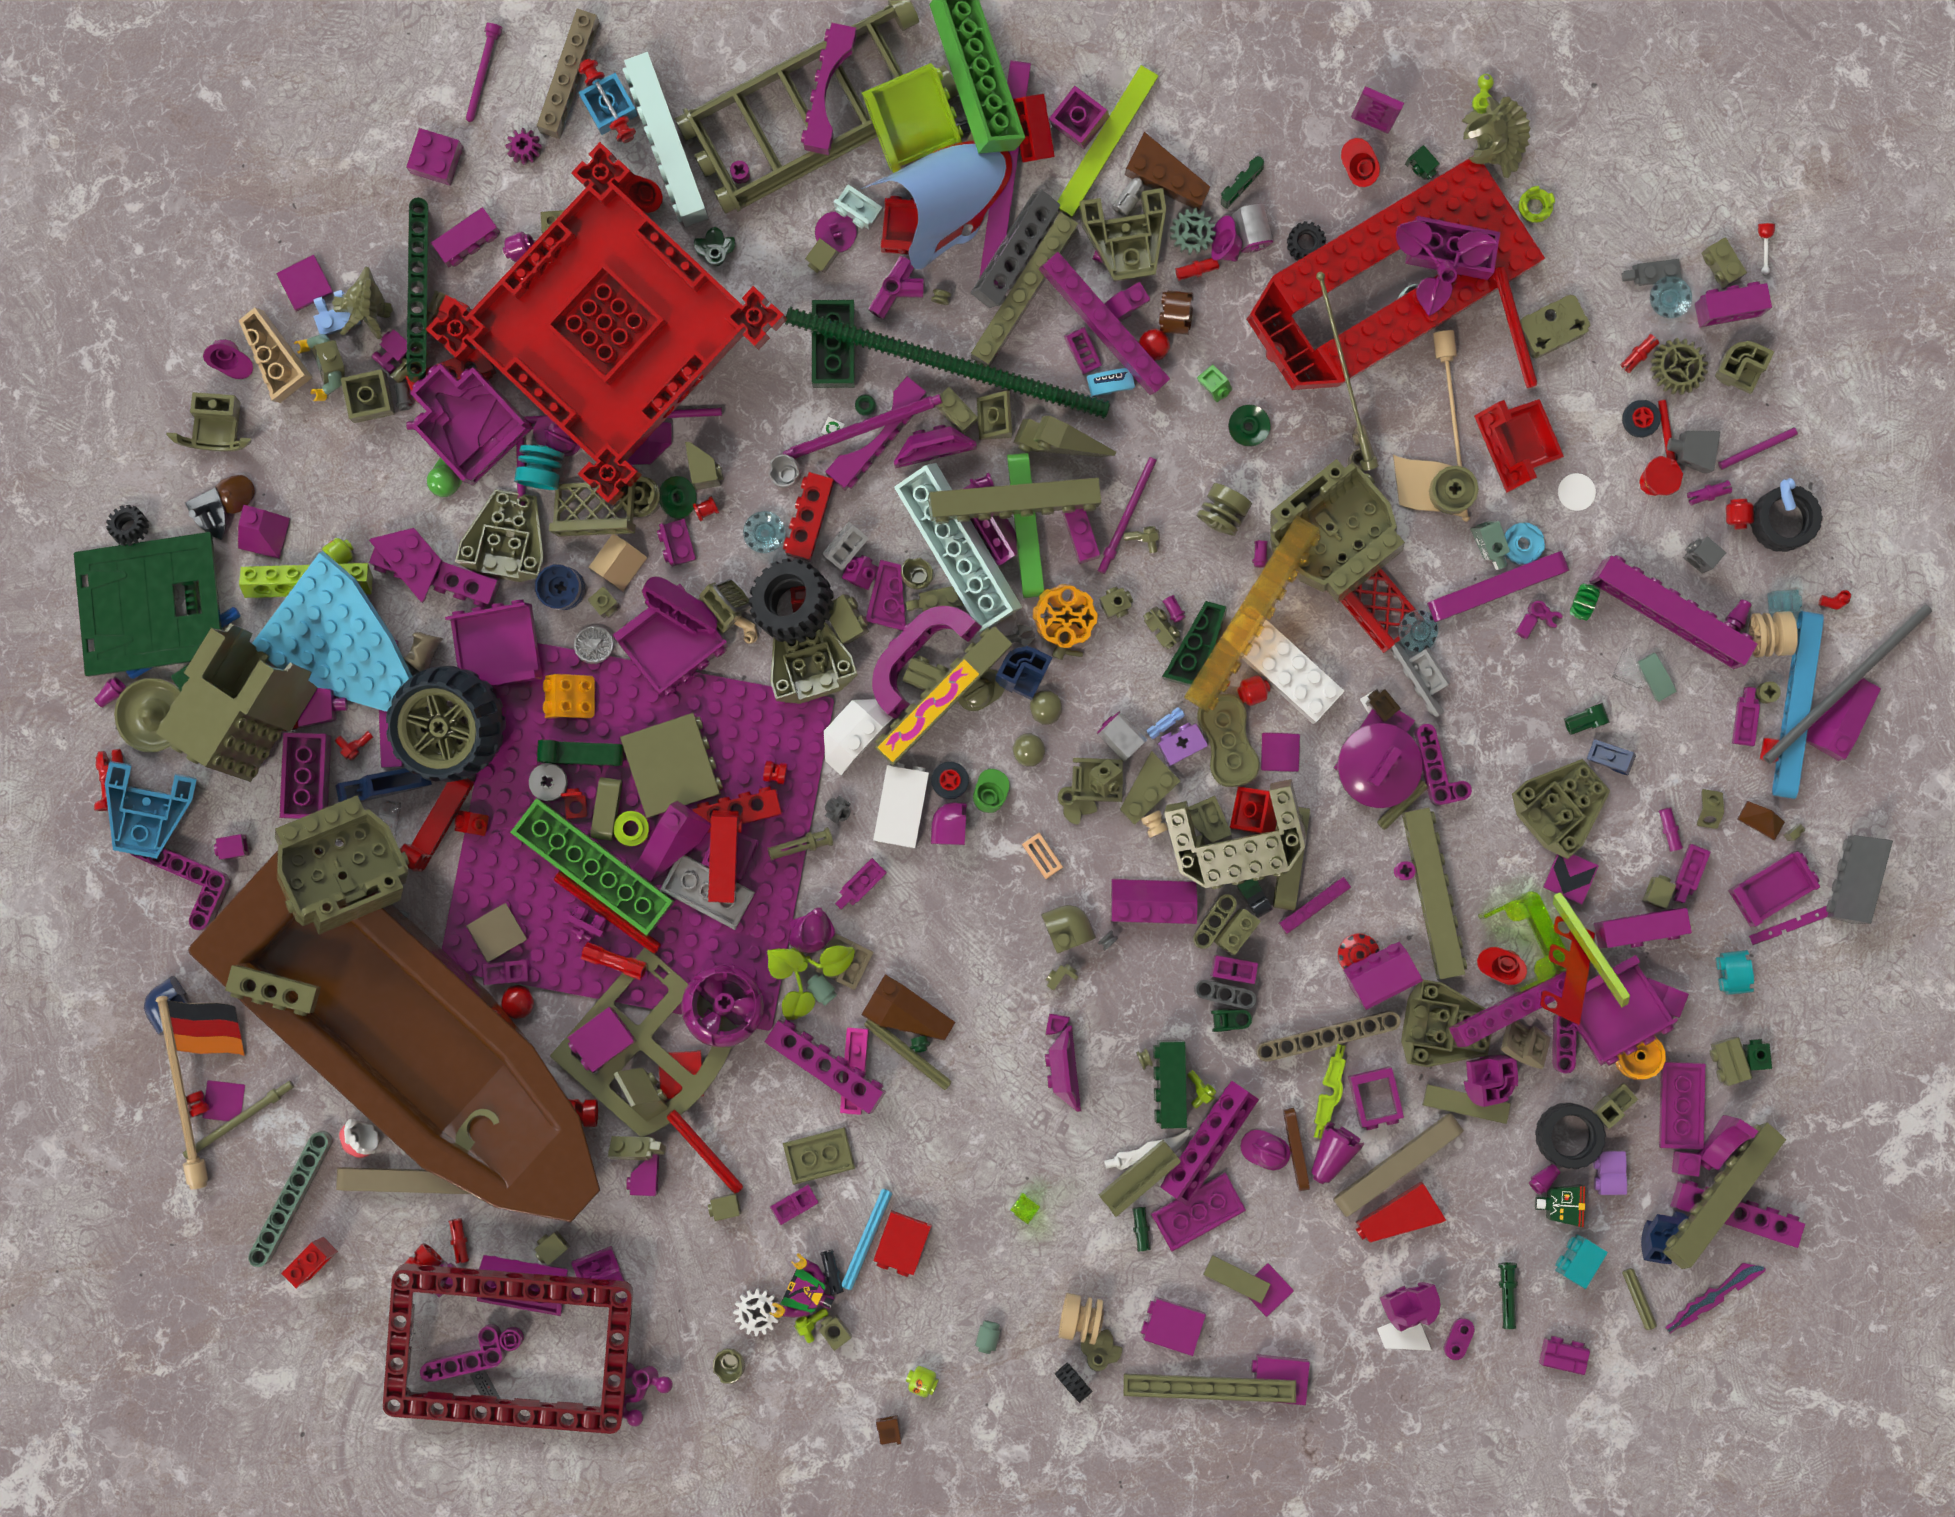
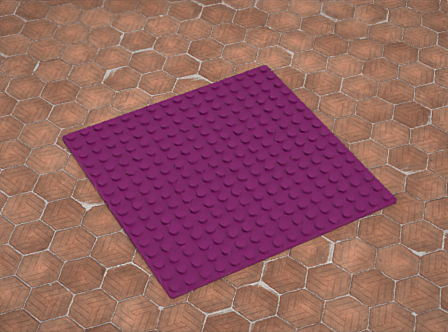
(742, 731)

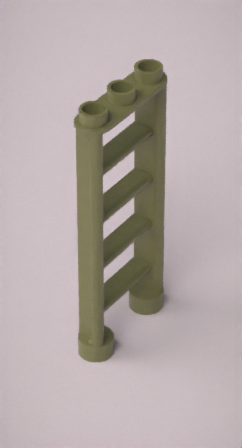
(710, 161)

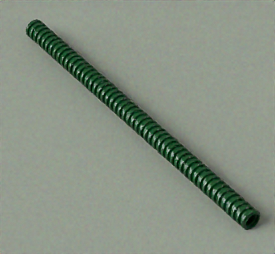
(947, 362)

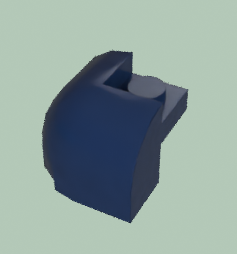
(1023, 671)
(169, 988)
(1656, 1235)

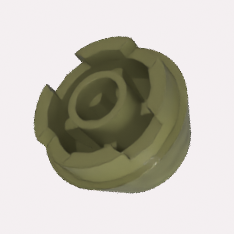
(646, 497)

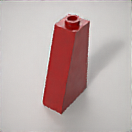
(1402, 1214)

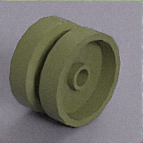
(1455, 477)

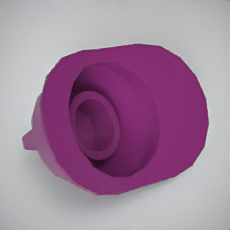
(1226, 242)
(227, 358)
(551, 435)
(1265, 1149)

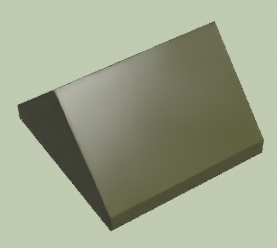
(994, 416)

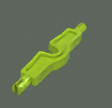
(1331, 1079)

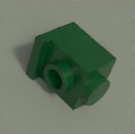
(1423, 163)

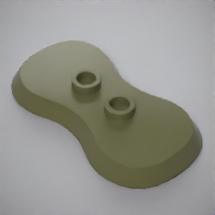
(1232, 756)

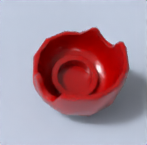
(1155, 343)
(517, 1002)

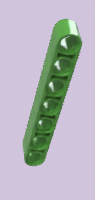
(1026, 532)

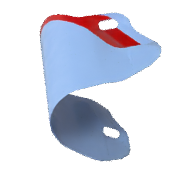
(950, 191)

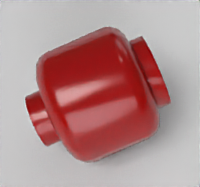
(1739, 513)
(1253, 690)

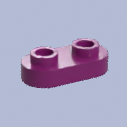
(1459, 1339)

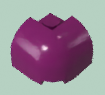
(949, 824)
(1491, 1079)
(1412, 1305)

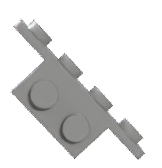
(1424, 673)

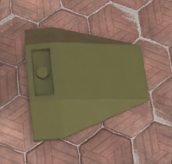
(504, 539)
(810, 667)
(1561, 806)
(1427, 1021)

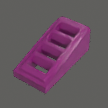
(1089, 347)

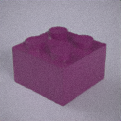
(1079, 117)
(434, 156)

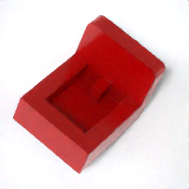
(471, 823)

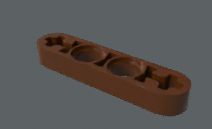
(1296, 1149)

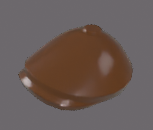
(235, 492)

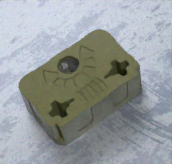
(1557, 331)

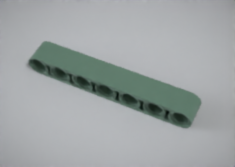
(282, 1206)

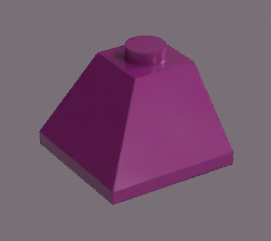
(262, 531)

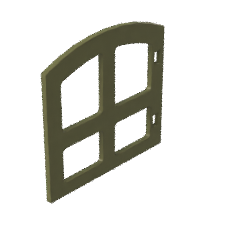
(599, 1083)

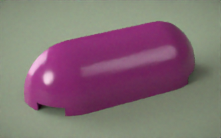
(678, 606)

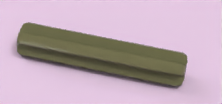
(1395, 811)
(1639, 1299)

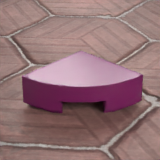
(1056, 1023)

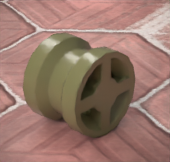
(1763, 693)

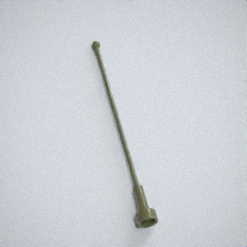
(1368, 462)

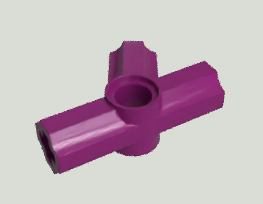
(906, 288)

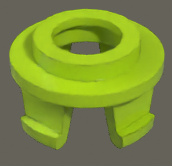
(1547, 200)
(642, 833)

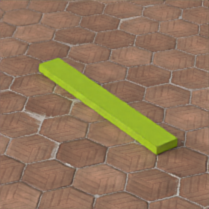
(1106, 140)

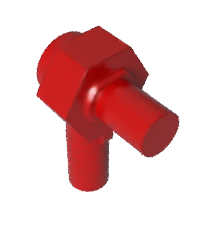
(350, 750)

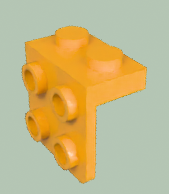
(569, 696)

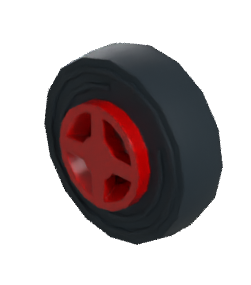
(1645, 412)
(950, 780)

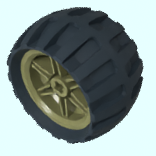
(471, 699)

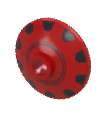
(1353, 944)

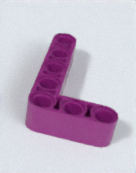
(207, 881)
(1568, 1052)

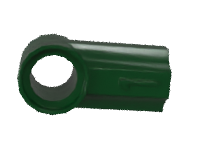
(1590, 718)

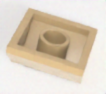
(618, 562)

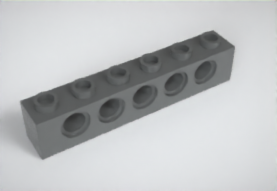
(985, 288)

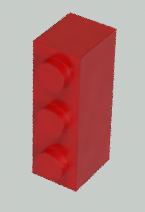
(1036, 128)

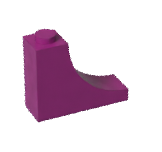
(1724, 1140)

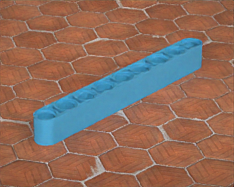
(1798, 702)

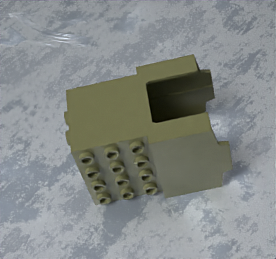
(234, 704)

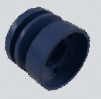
(548, 582)

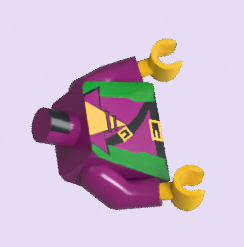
(804, 1291)

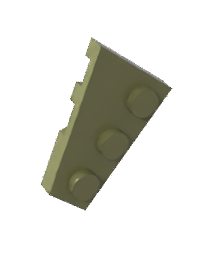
(1148, 789)

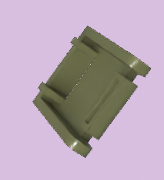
(1081, 781)

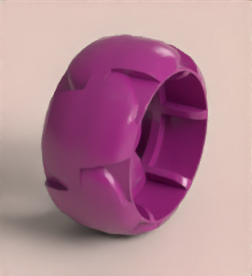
(749, 1007)

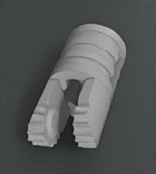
(1129, 197)

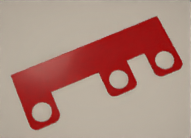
(1575, 981)

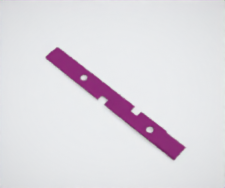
(1788, 925)

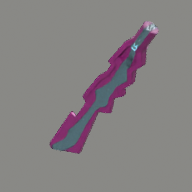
(1738, 1279)

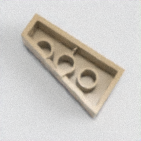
(277, 361)

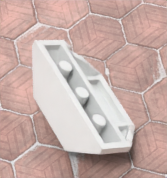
(853, 732)

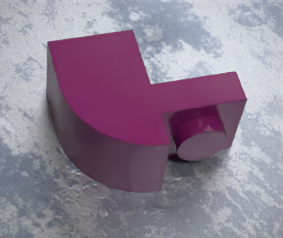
(1127, 301)

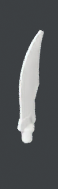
(1126, 1159)

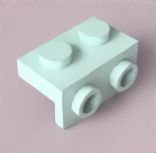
(858, 207)

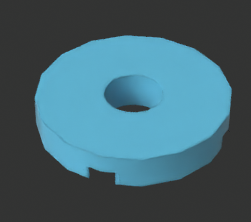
(1535, 540)

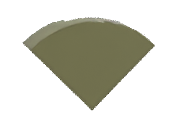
(1794, 833)

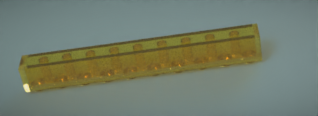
(1252, 614)

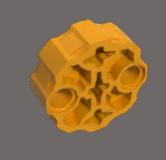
(1052, 631)

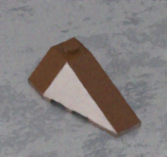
(902, 1009)

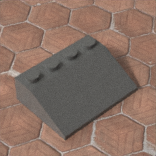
(1859, 879)

